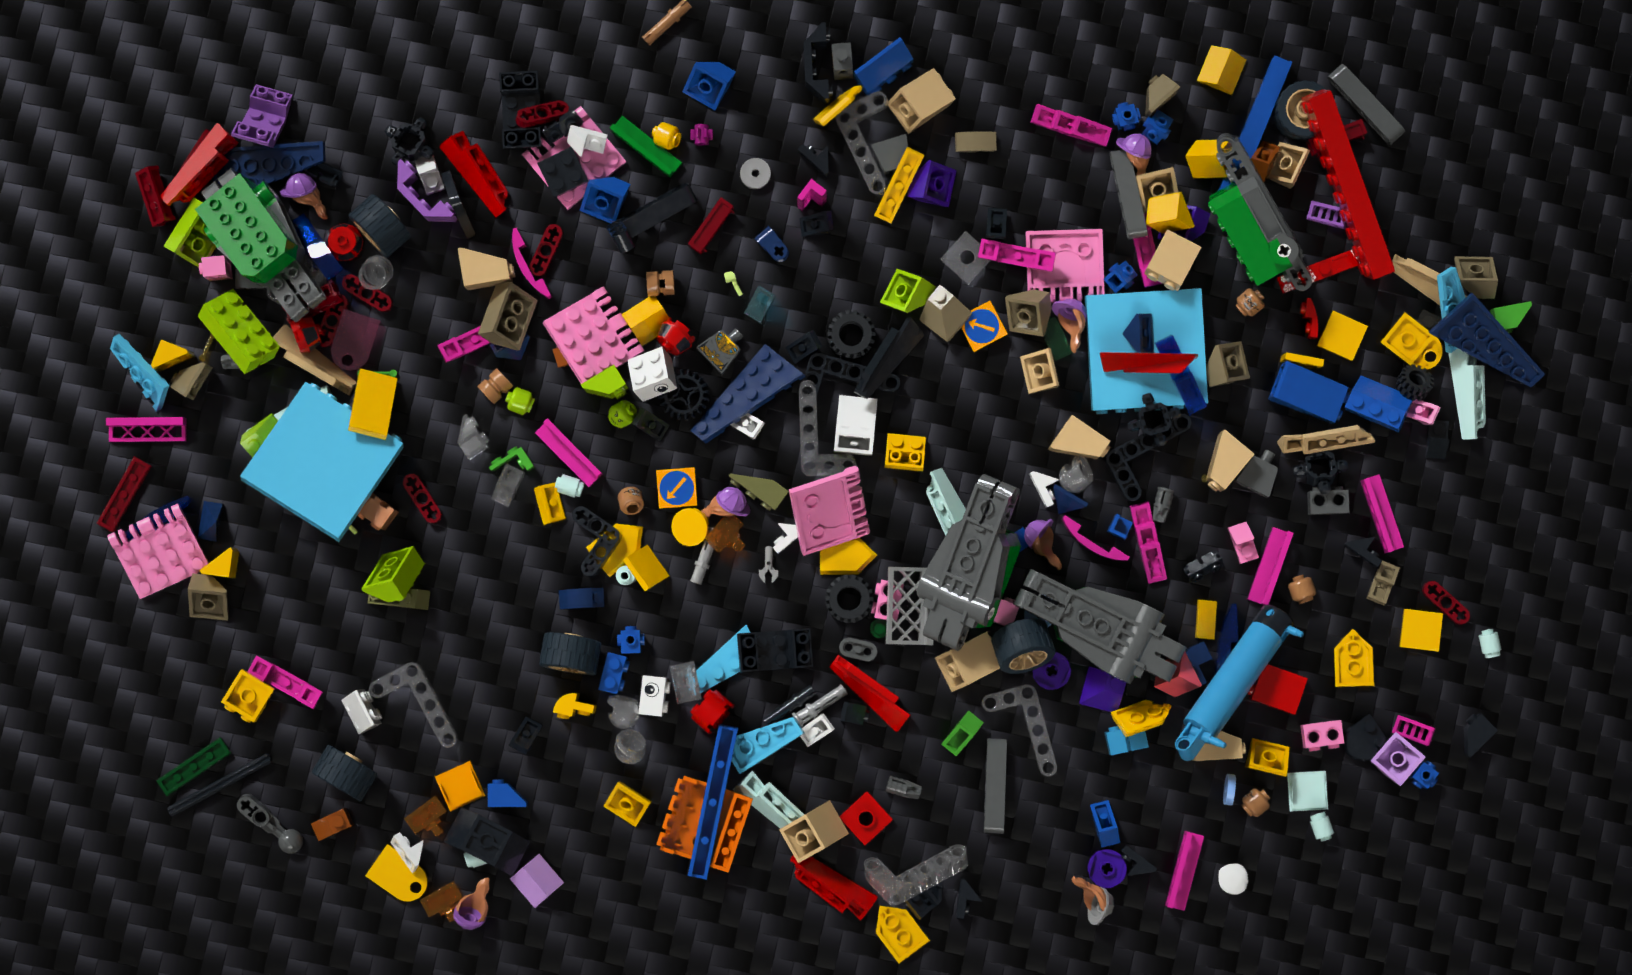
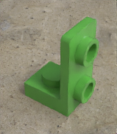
(524, 461)

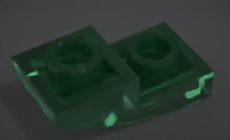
(1056, 339)

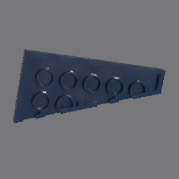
(275, 163)
(1483, 337)
(750, 390)

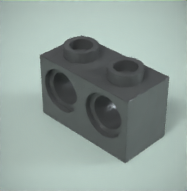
(1328, 505)

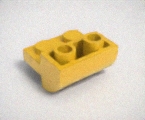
(905, 452)
(569, 703)

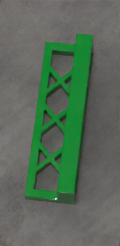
(645, 146)

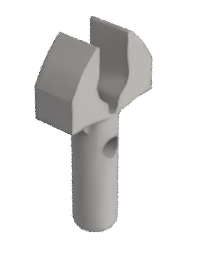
(768, 565)

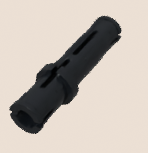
(793, 703)

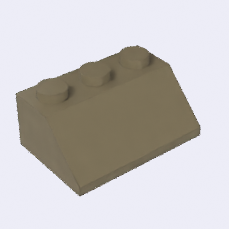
(507, 316)

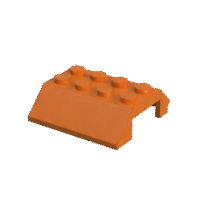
(683, 822)

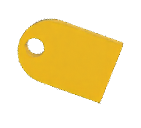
(1412, 342)
(395, 877)

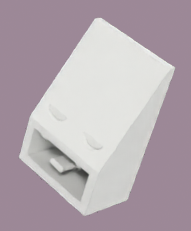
(855, 425)
(361, 710)

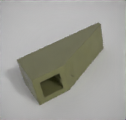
(764, 489)
(415, 599)

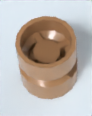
(653, 283)
(495, 386)

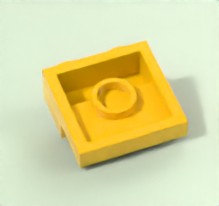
(247, 696)

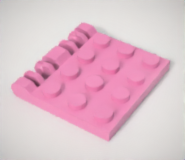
(593, 163)
(1076, 262)
(589, 338)
(829, 511)
(161, 553)

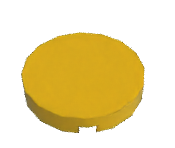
(690, 526)

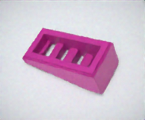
(1428, 739)

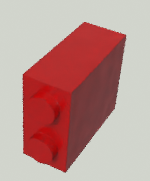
(1278, 689)

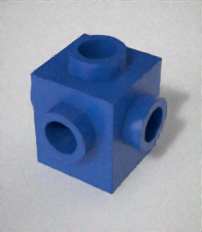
(1126, 123)
(1157, 127)
(1120, 276)
(626, 647)
(1417, 775)

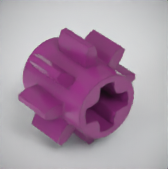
(701, 134)

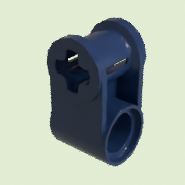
(771, 242)

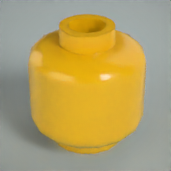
(666, 136)

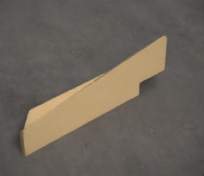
(1418, 276)
(313, 362)
(1325, 440)

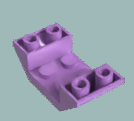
(264, 117)
(439, 213)

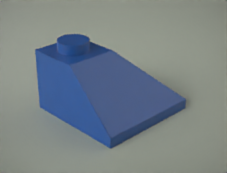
(709, 83)
(605, 198)

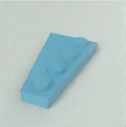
(1450, 295)
(140, 371)
(721, 664)
(763, 742)

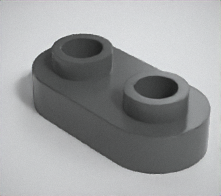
(858, 649)

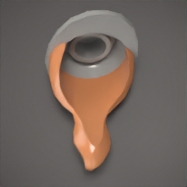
(1097, 899)

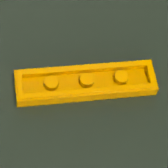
(899, 185)

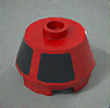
(344, 242)
(306, 334)
(674, 337)

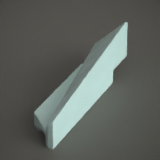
(1469, 392)
(944, 500)
(768, 800)

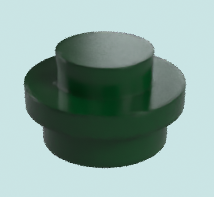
(878, 628)

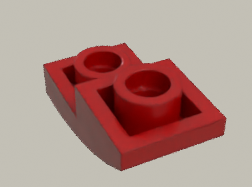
(1309, 312)

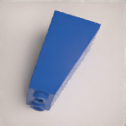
(1309, 393)

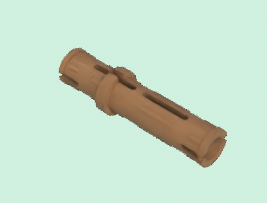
(666, 22)

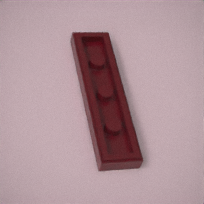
(124, 494)

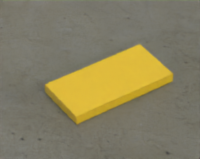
(372, 404)

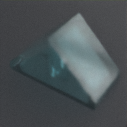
(760, 304)

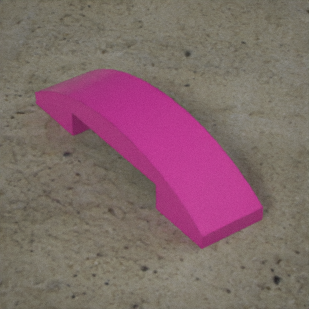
(519, 244)
(1144, 251)
(1017, 255)
(462, 345)
(1073, 527)
(285, 681)

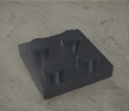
(562, 172)

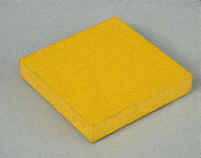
(1342, 335)
(1303, 361)
(646, 567)
(1421, 630)

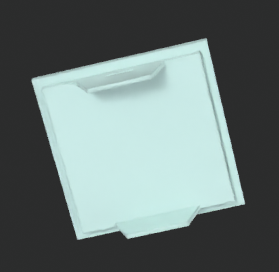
(1307, 791)

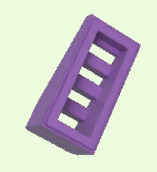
(1342, 225)

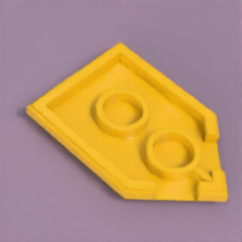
(837, 106)
(629, 544)
(846, 558)
(1353, 662)
(1140, 717)
(899, 932)

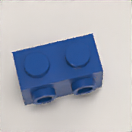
(613, 673)

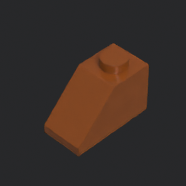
(1264, 158)
(332, 824)

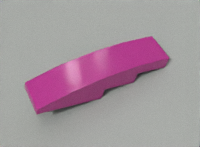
(1071, 125)
(1148, 542)

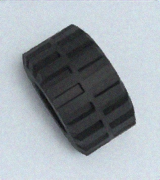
(858, 319)
(835, 588)

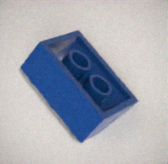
(884, 67)
(1378, 403)

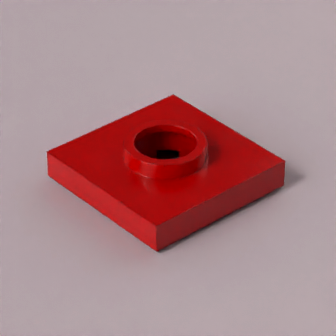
(869, 804)

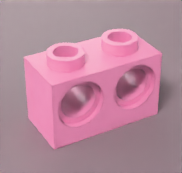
(216, 268)
(882, 599)
(1006, 612)
(1322, 730)

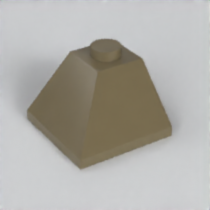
(1159, 93)
(1477, 275)
(1029, 312)
(944, 313)
(1227, 364)
(190, 379)
(207, 598)

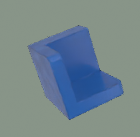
(1119, 527)

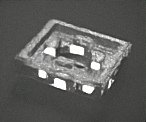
(952, 259)
(685, 682)

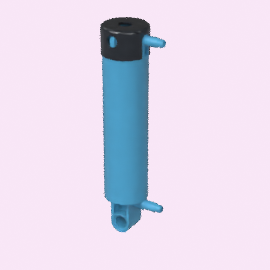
(1234, 680)

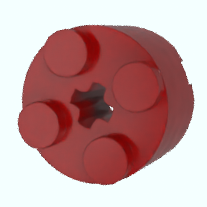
(711, 710)

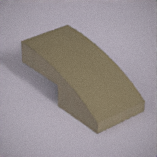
(975, 141)
(1383, 582)

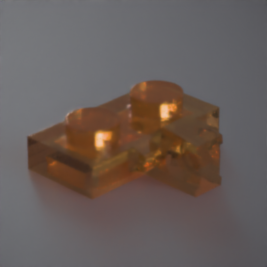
(726, 534)
(427, 817)
(442, 901)

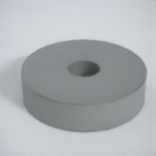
(758, 165)

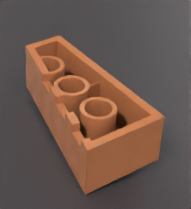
(378, 512)

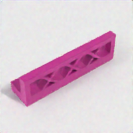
(814, 192)
(146, 422)
(568, 453)
(1382, 513)
(1270, 566)
(1184, 870)

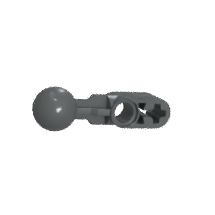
(289, 840)

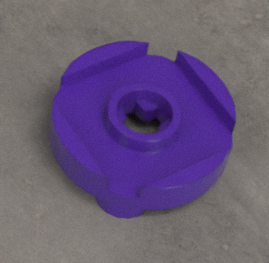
(1054, 681)
(1113, 877)

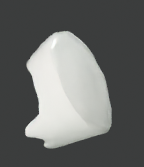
(1233, 878)

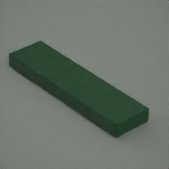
(193, 766)

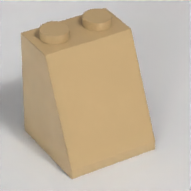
(921, 100)
(1172, 260)
(483, 270)
(1080, 439)
(1227, 461)
(969, 663)
(1234, 749)
(814, 831)

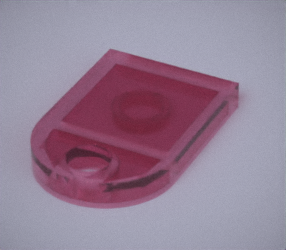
(353, 338)

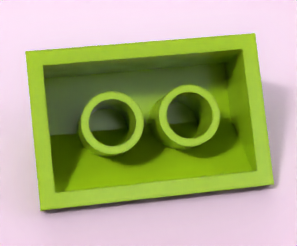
(189, 237)
(606, 384)
(394, 575)

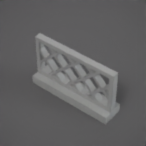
(923, 611)

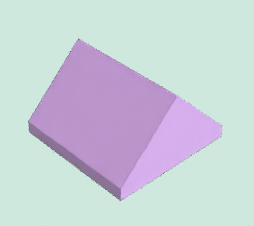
(1397, 759)
(536, 880)

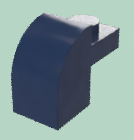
(581, 598)
(1197, 655)

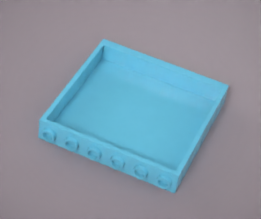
(1173, 314)
(318, 464)

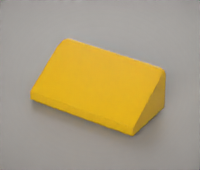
(549, 503)
(1206, 619)

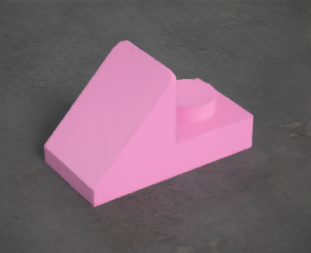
(1423, 412)
(1243, 542)

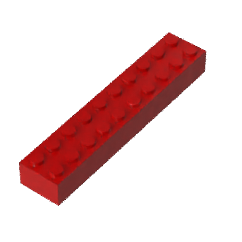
(1347, 184)

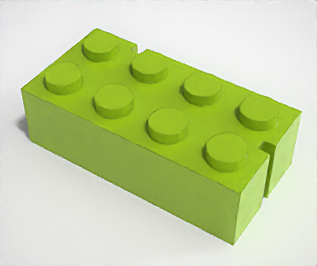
(238, 331)

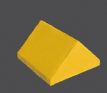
(1222, 69)
(1203, 159)
(1168, 213)
(646, 319)
(169, 355)
(224, 565)
(1268, 757)
(627, 803)

